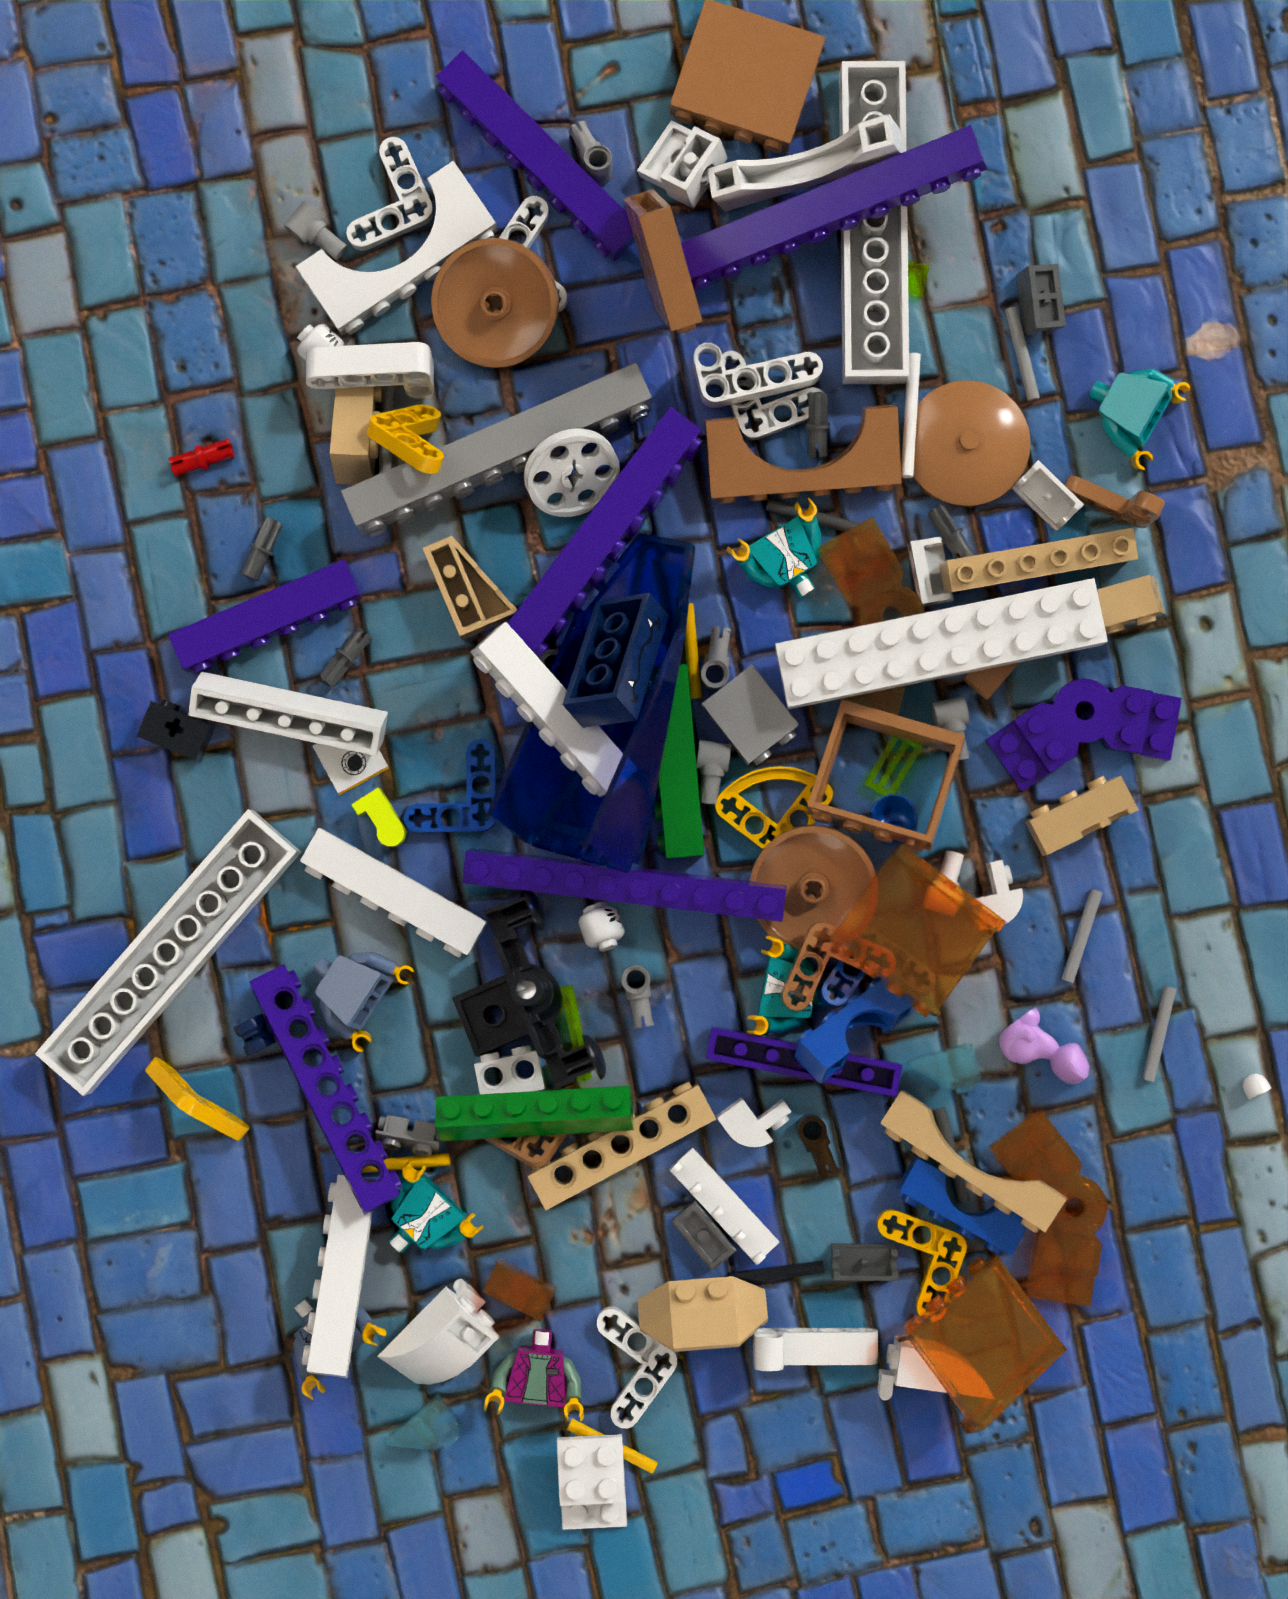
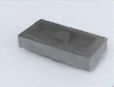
(703, 1235)

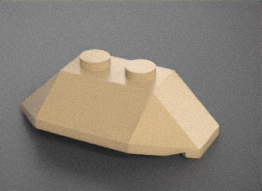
(703, 1313)

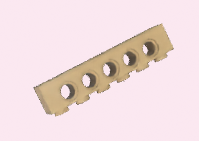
(1038, 560)
(553, 1191)

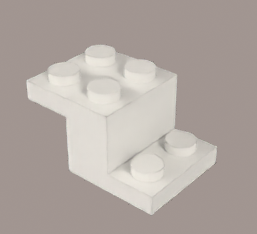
(592, 1481)

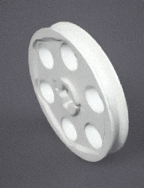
(562, 466)

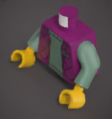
(537, 1377)

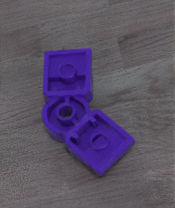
(1049, 734)

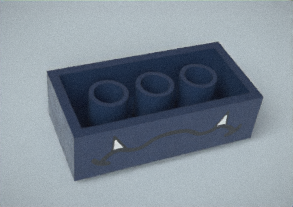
(616, 660)

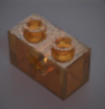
(519, 1289)

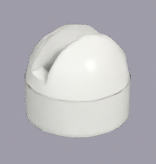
(1255, 1085)

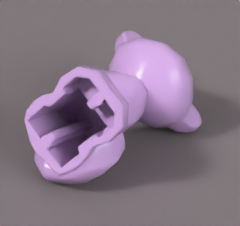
(1026, 1042)

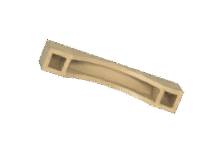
(915, 1123)

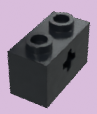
(157, 729)

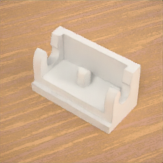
(1047, 496)
(926, 572)

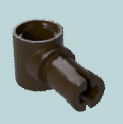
(818, 1145)

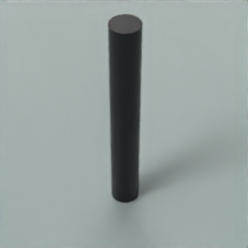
(779, 1272)

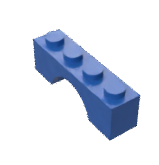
(826, 1049)
(926, 1185)

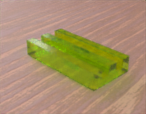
(880, 787)

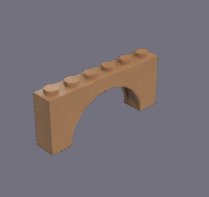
(867, 461)

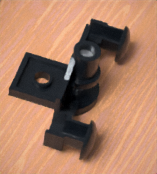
(528, 1000)

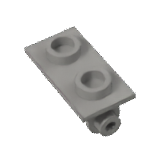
(396, 1135)

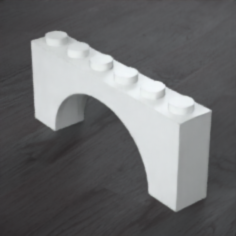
(355, 296)

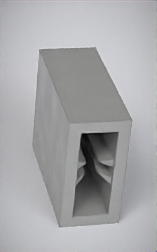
(750, 716)

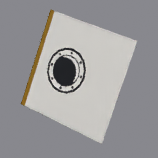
(349, 768)

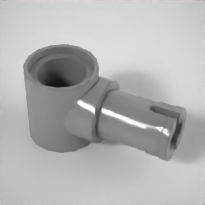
(592, 153)
(309, 226)
(717, 657)
(953, 716)
(712, 763)
(639, 997)

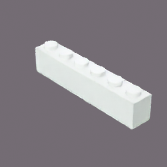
(540, 700)
(288, 713)
(394, 892)
(339, 1285)

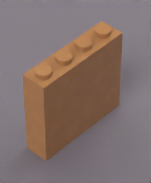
(746, 76)
(663, 260)

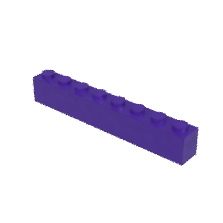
(537, 154)

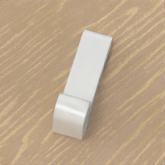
(372, 366)
(756, 372)
(813, 1346)

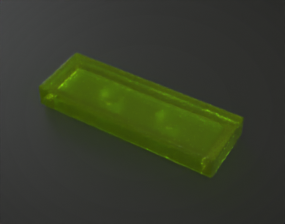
(573, 1021)

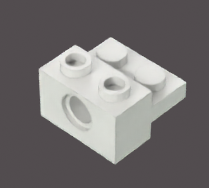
(682, 162)

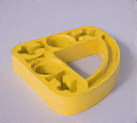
(762, 775)

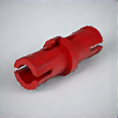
(201, 457)

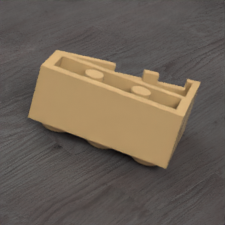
(467, 591)
(1130, 602)
(1080, 814)

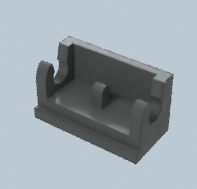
(1040, 299)
(864, 1262)

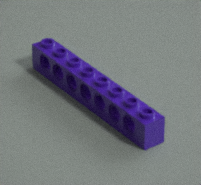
(266, 991)

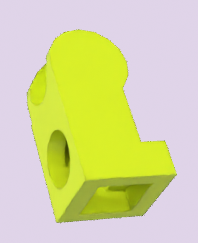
(388, 824)

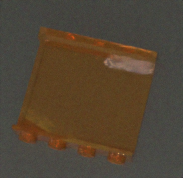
(915, 930)
(983, 1341)

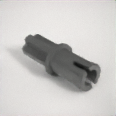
(817, 424)
(950, 533)
(261, 549)
(345, 657)

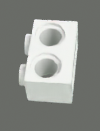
(507, 1064)

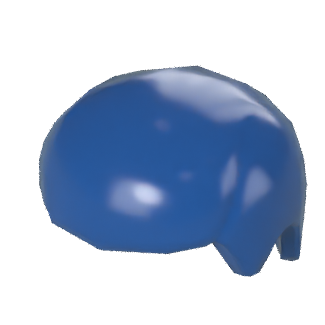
(896, 811)

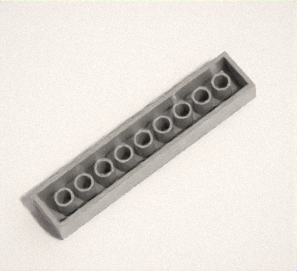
(497, 450)

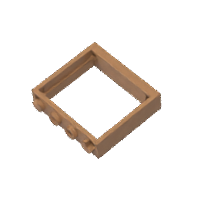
(901, 728)

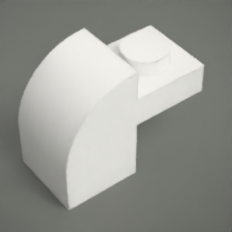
(1003, 901)
(747, 1128)

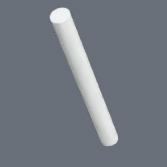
(910, 416)

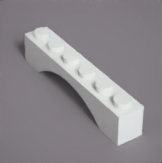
(753, 181)

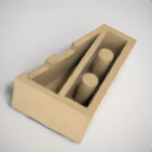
(350, 447)

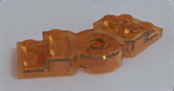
(870, 581)
(1069, 1252)

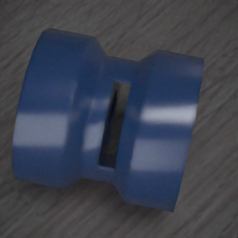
(250, 1028)

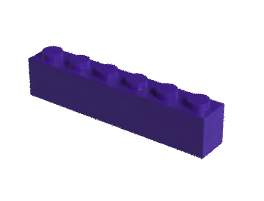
(265, 616)
(778, 1057)

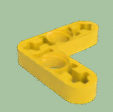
(400, 433)
(193, 1104)
(933, 1246)

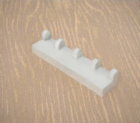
(724, 1205)

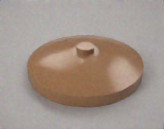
(494, 302)
(969, 444)
(822, 877)

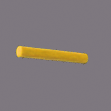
(692, 658)
(398, 1163)
(628, 1454)

